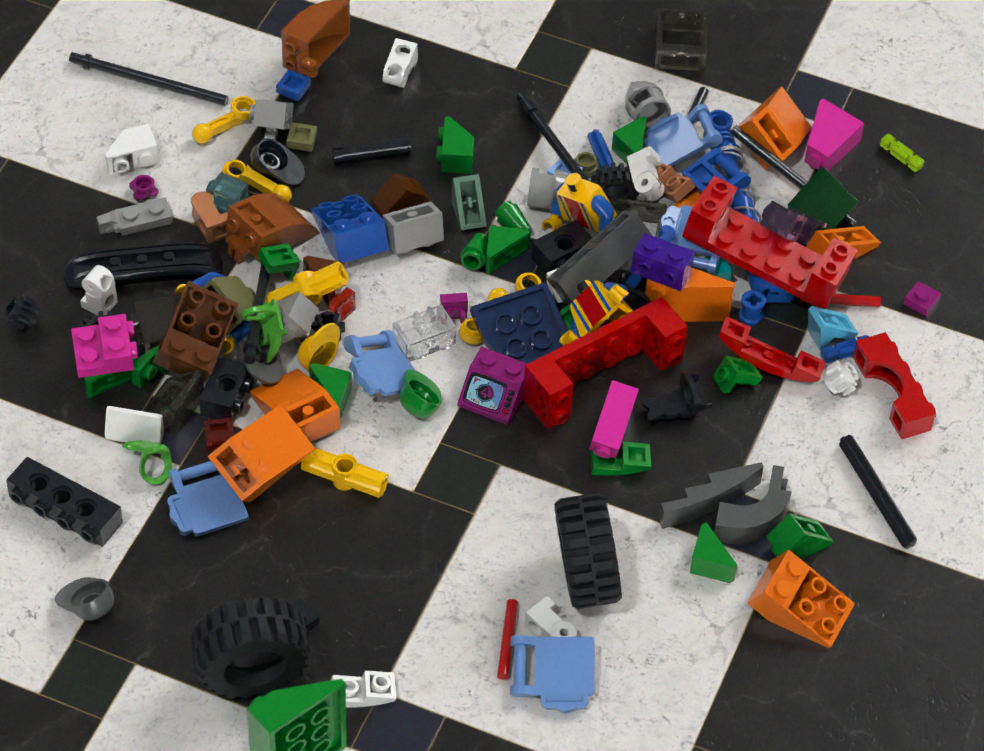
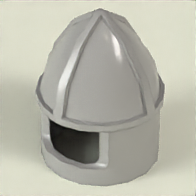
(646, 100)
(543, 188)

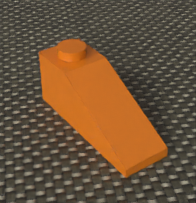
(856, 237)

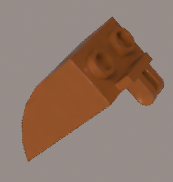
(315, 36)
(264, 222)

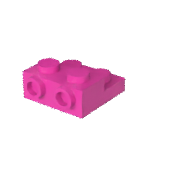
(105, 346)

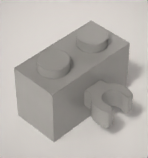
(272, 115)
(414, 227)
(297, 317)

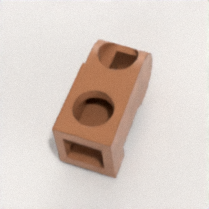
(208, 218)

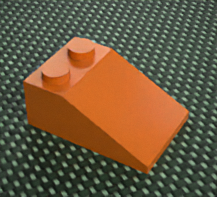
(701, 300)

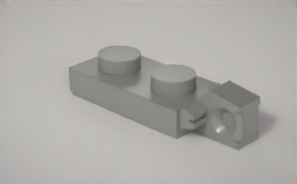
(136, 218)

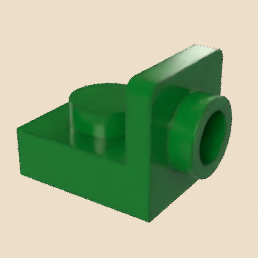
(279, 259)
(735, 370)

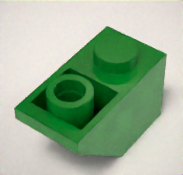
(456, 148)

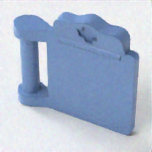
(677, 139)
(677, 219)
(377, 369)
(204, 504)
(561, 671)

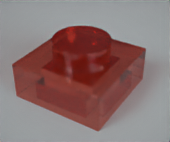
(343, 303)
(217, 432)

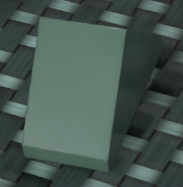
(468, 202)

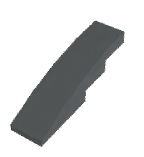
(704, 499)

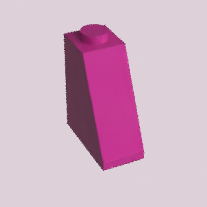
(831, 136)
(613, 420)

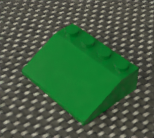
(299, 718)

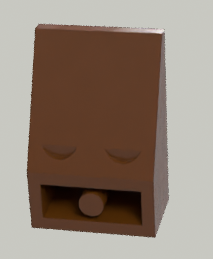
(195, 331)

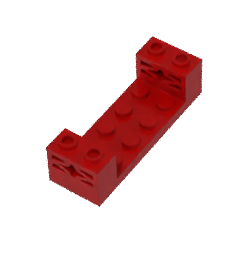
(764, 252)
(551, 377)

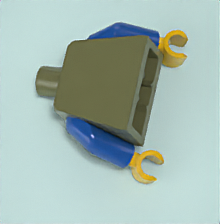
(235, 290)

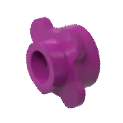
(143, 187)

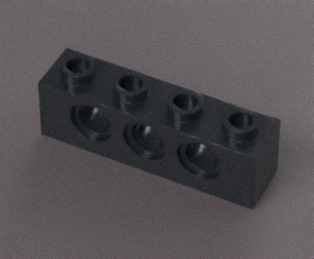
(82, 510)

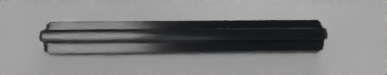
(878, 491)

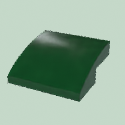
(825, 199)

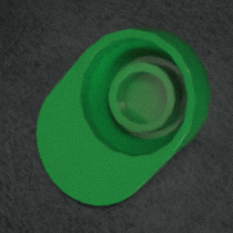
(419, 394)

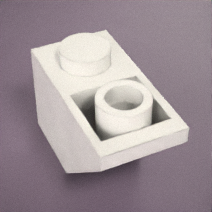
(132, 150)

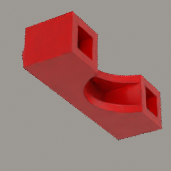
(880, 359)

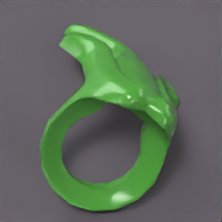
(271, 323)
(146, 449)

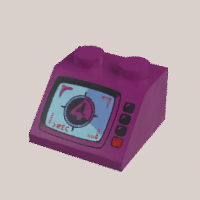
(493, 386)

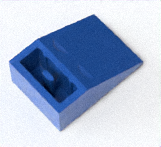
(351, 228)

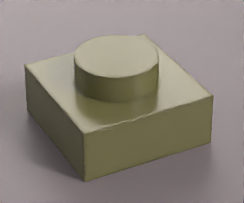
(301, 137)

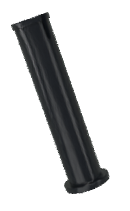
(372, 150)

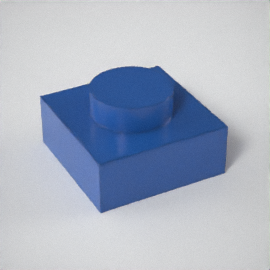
(293, 85)

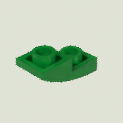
(145, 369)

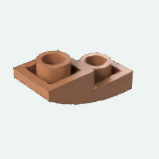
(675, 185)

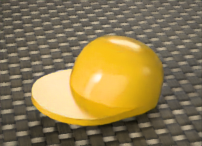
(320, 347)

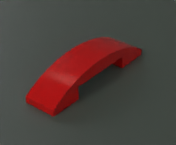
(768, 358)

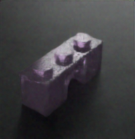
(790, 222)

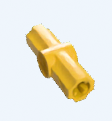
(313, 284)
(346, 472)

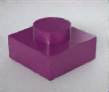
(922, 298)

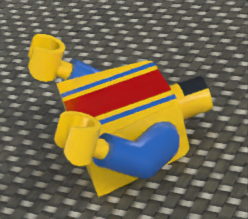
(582, 202)
(595, 307)

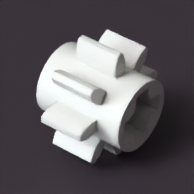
(841, 378)

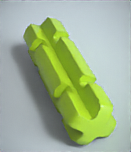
(902, 152)

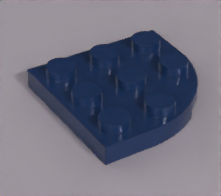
(520, 323)

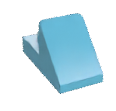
(828, 324)

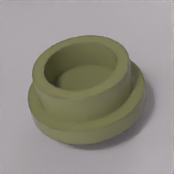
(588, 162)

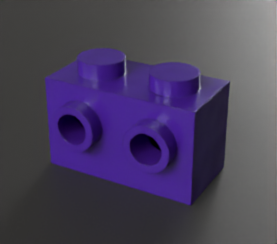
(662, 262)

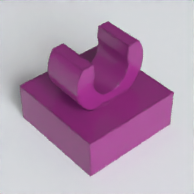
(455, 305)

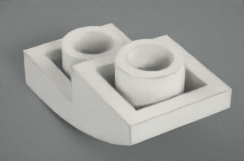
(370, 689)

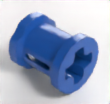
(752, 304)

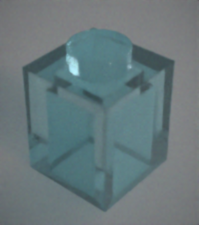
(227, 191)

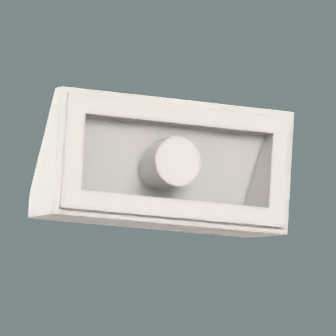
(133, 425)

